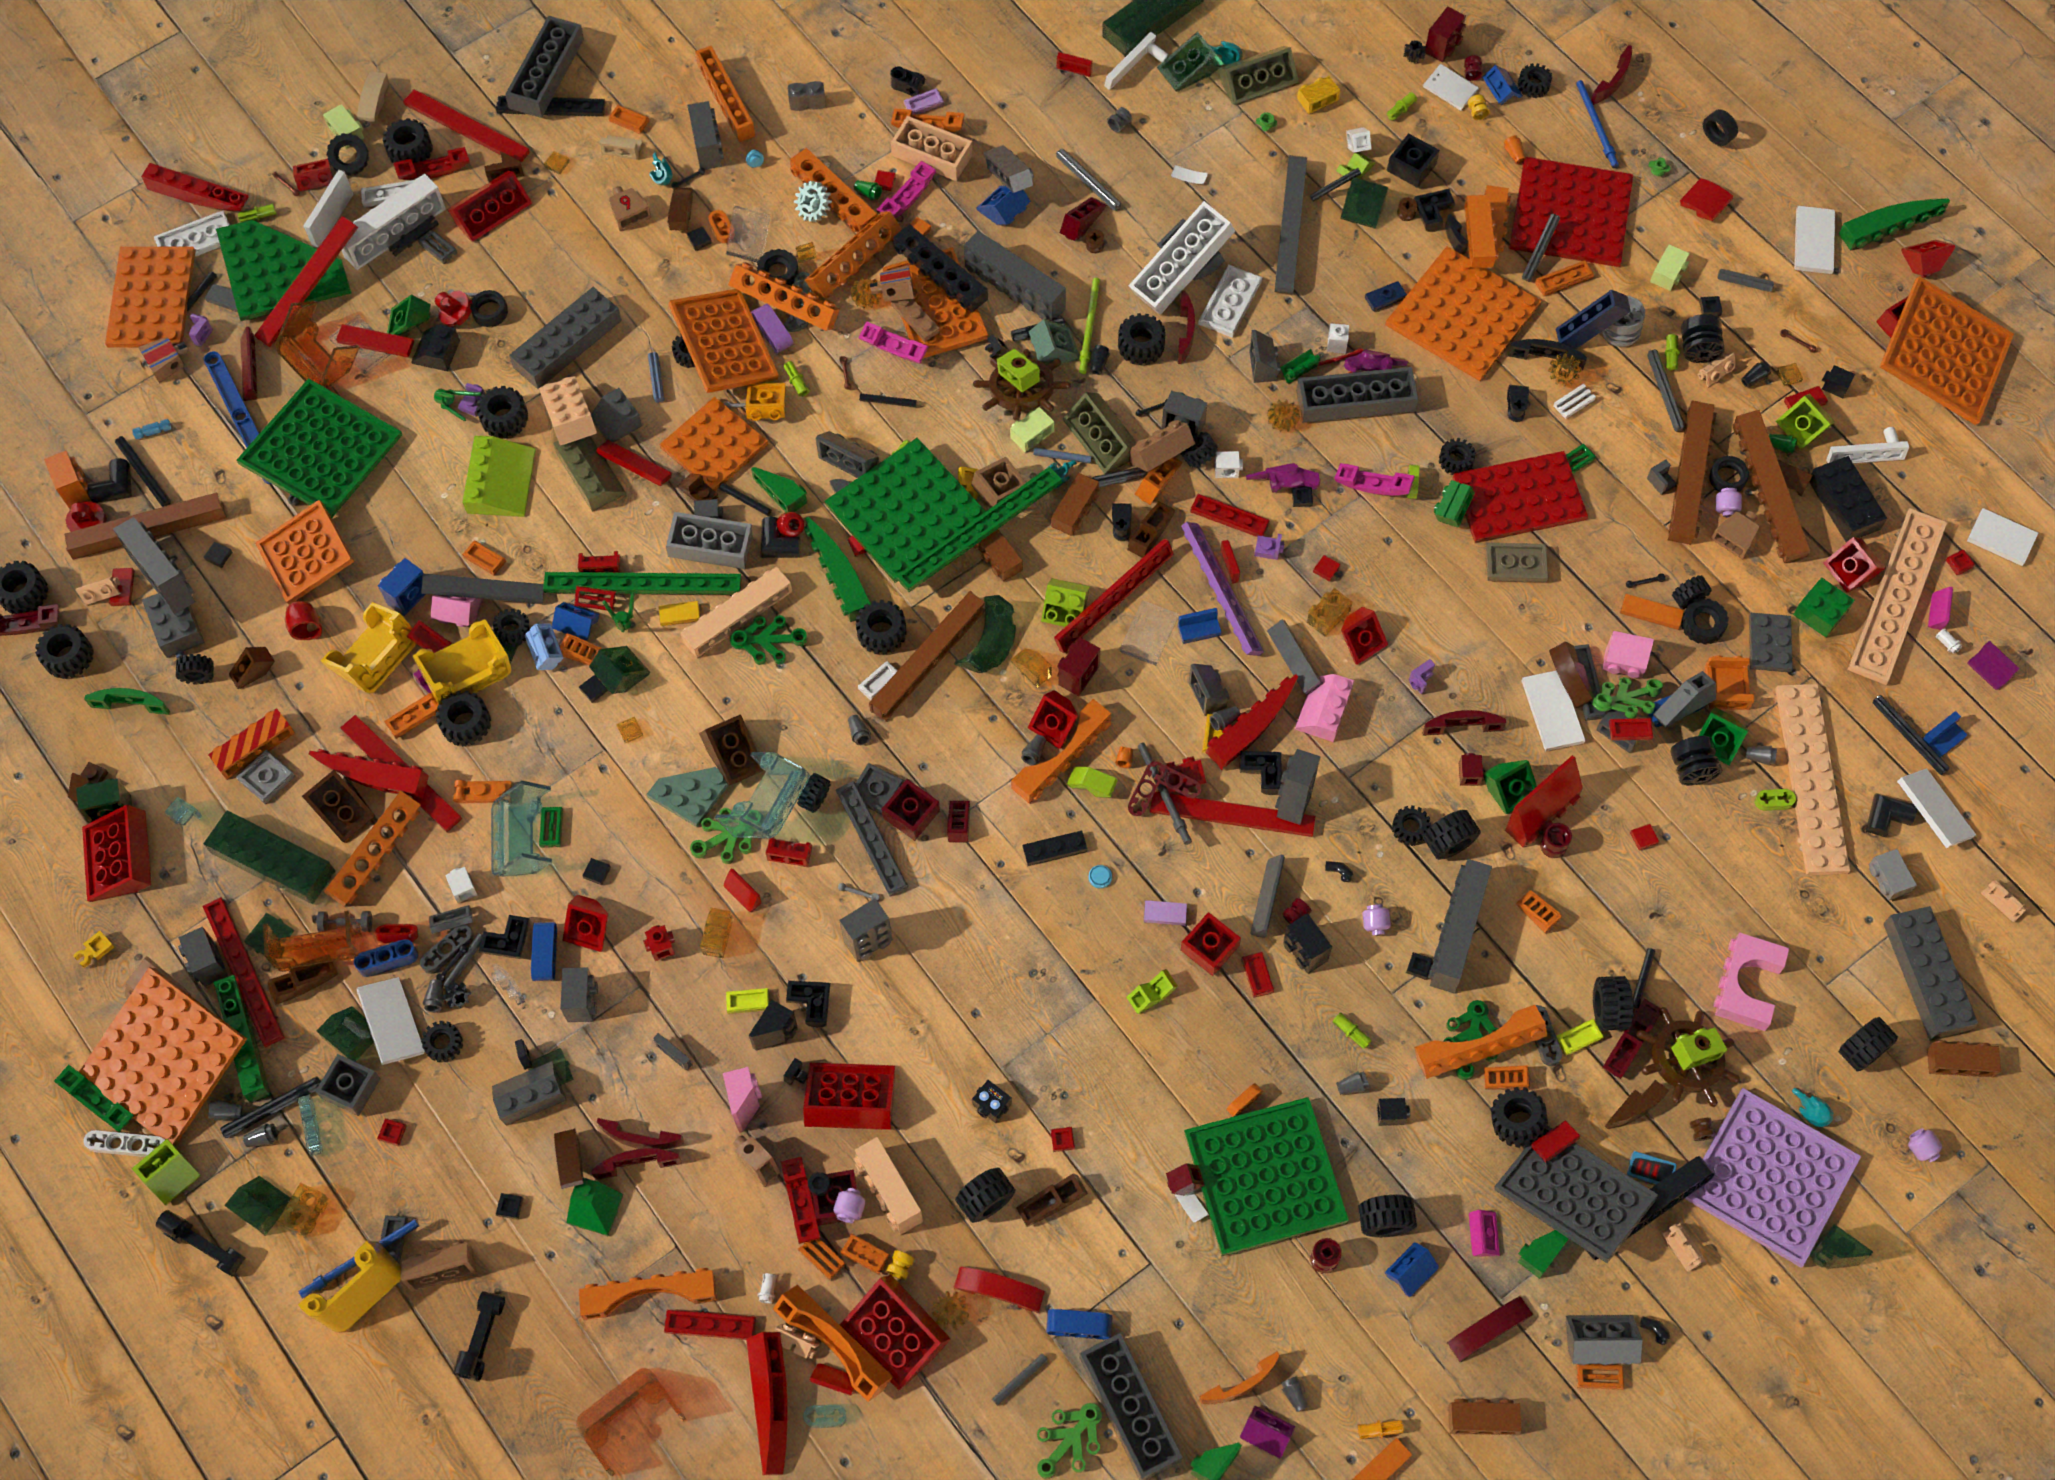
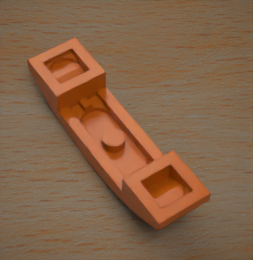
(951, 122)
(1217, 1395)

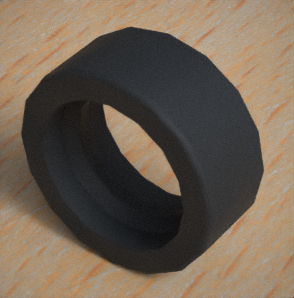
(1713, 132)
(486, 297)
(1733, 463)

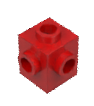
(659, 942)

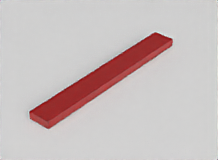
(465, 126)
(307, 279)
(1114, 595)
(375, 748)
(1233, 814)
(244, 971)

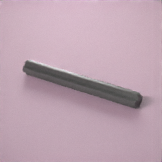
(1088, 179)
(1666, 390)

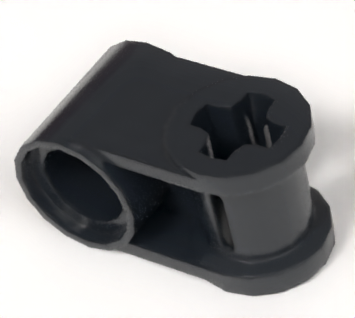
(906, 81)
(1517, 402)
(1121, 520)

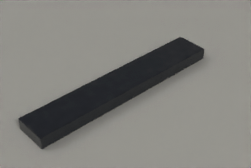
(562, 106)

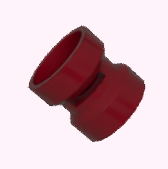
(1473, 68)
(1298, 909)

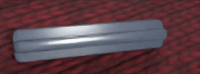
(656, 379)

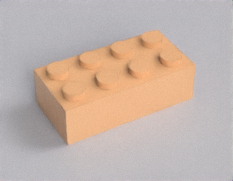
(936, 147)
(567, 410)
(888, 1185)

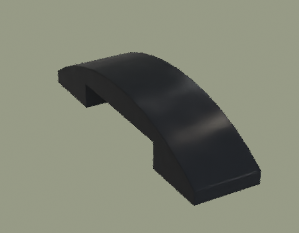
(1544, 348)

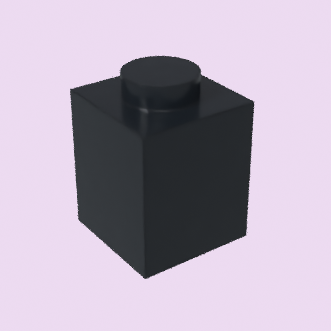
(1837, 381)
(1392, 1111)

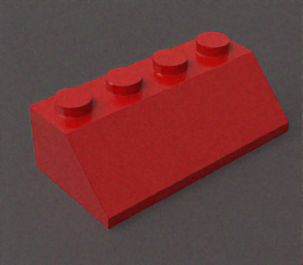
(490, 205)

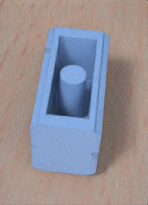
(544, 646)

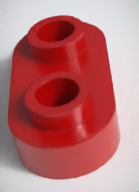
(395, 932)

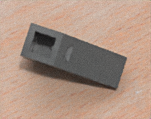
(1686, 699)

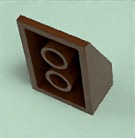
(730, 749)
(338, 805)

